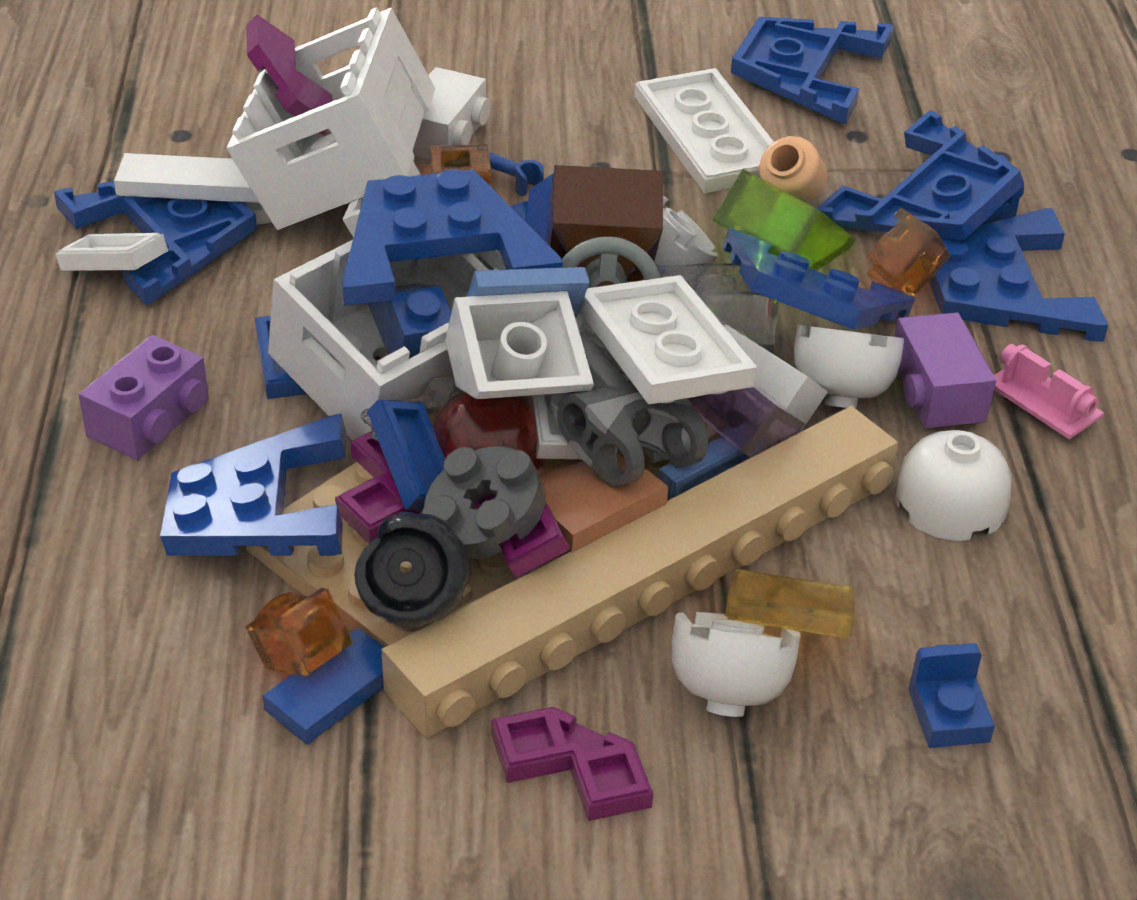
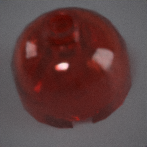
(487, 424)

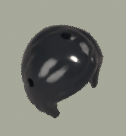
(437, 573)

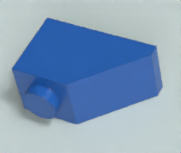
(410, 316)

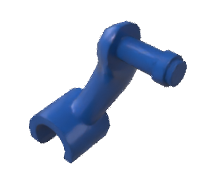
(524, 172)

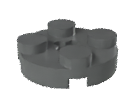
(480, 473)

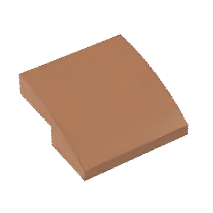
(591, 507)

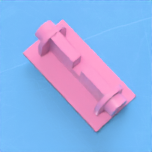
(1056, 401)

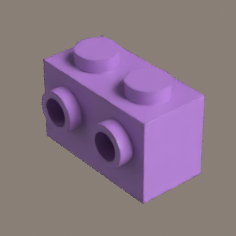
(943, 371)
(144, 397)

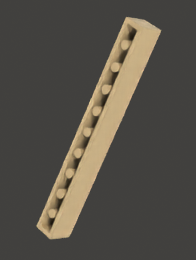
(634, 572)

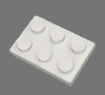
(667, 339)

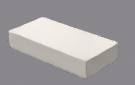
(111, 251)

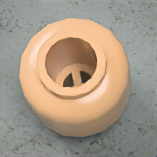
(794, 168)

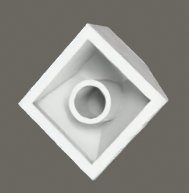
(516, 345)

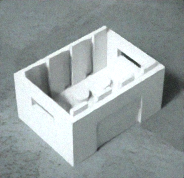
(369, 122)
(334, 345)

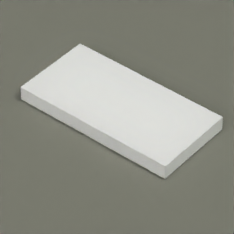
(705, 126)

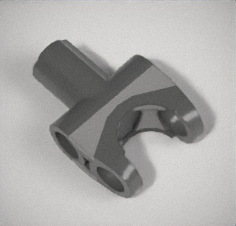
(619, 418)

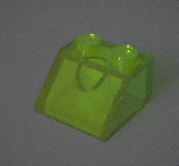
(782, 220)

